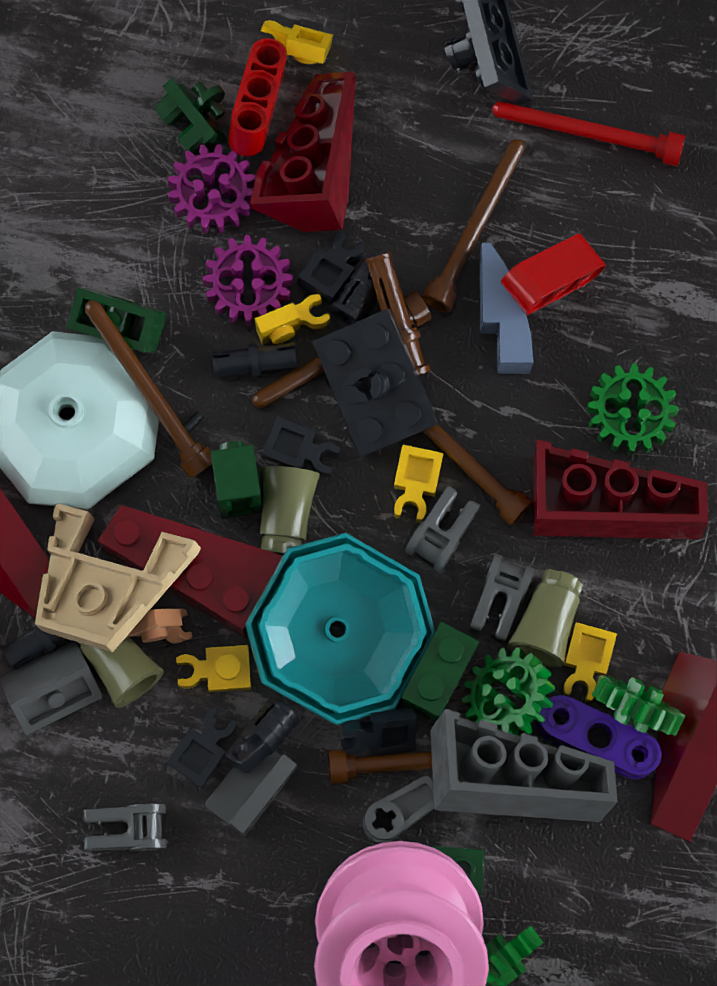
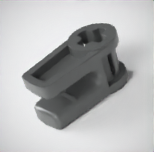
(436, 544)
(499, 585)
(404, 806)
(141, 834)

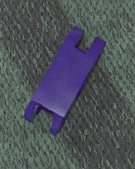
(621, 743)

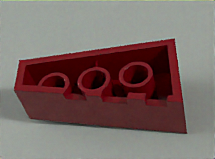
(612, 499)
(219, 581)

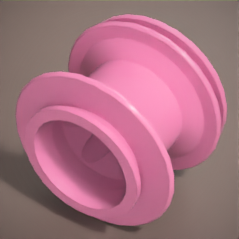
(405, 903)

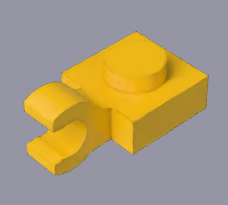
(301, 42)
(283, 322)

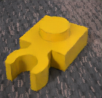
(416, 475)
(589, 655)
(224, 669)

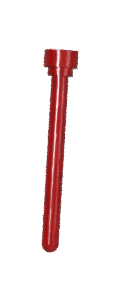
(666, 147)

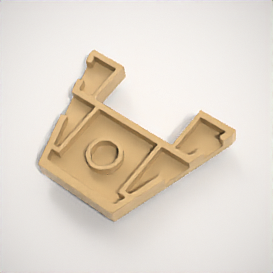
(97, 598)

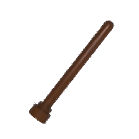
(441, 292)
(418, 315)
(193, 455)
(509, 502)
(346, 767)

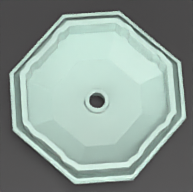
(79, 457)

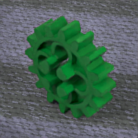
(615, 392)
(530, 689)
(634, 703)
(509, 956)

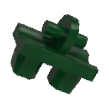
(181, 102)

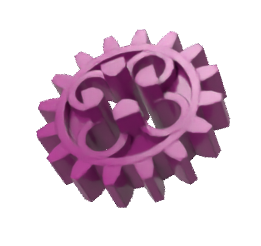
(206, 165)
(264, 264)

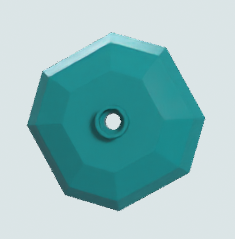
(382, 621)

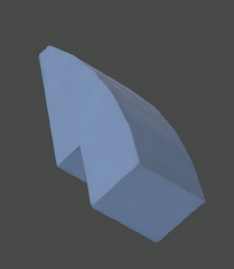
(503, 316)

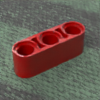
(257, 97)
(553, 273)

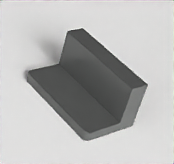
(50, 687)
(245, 797)

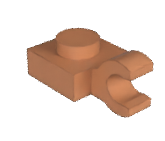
(162, 624)

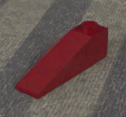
(310, 168)
(20, 560)
(688, 760)

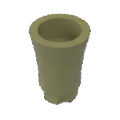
(286, 506)
(549, 618)
(124, 672)

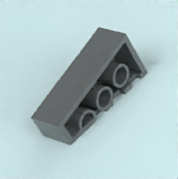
(515, 775)

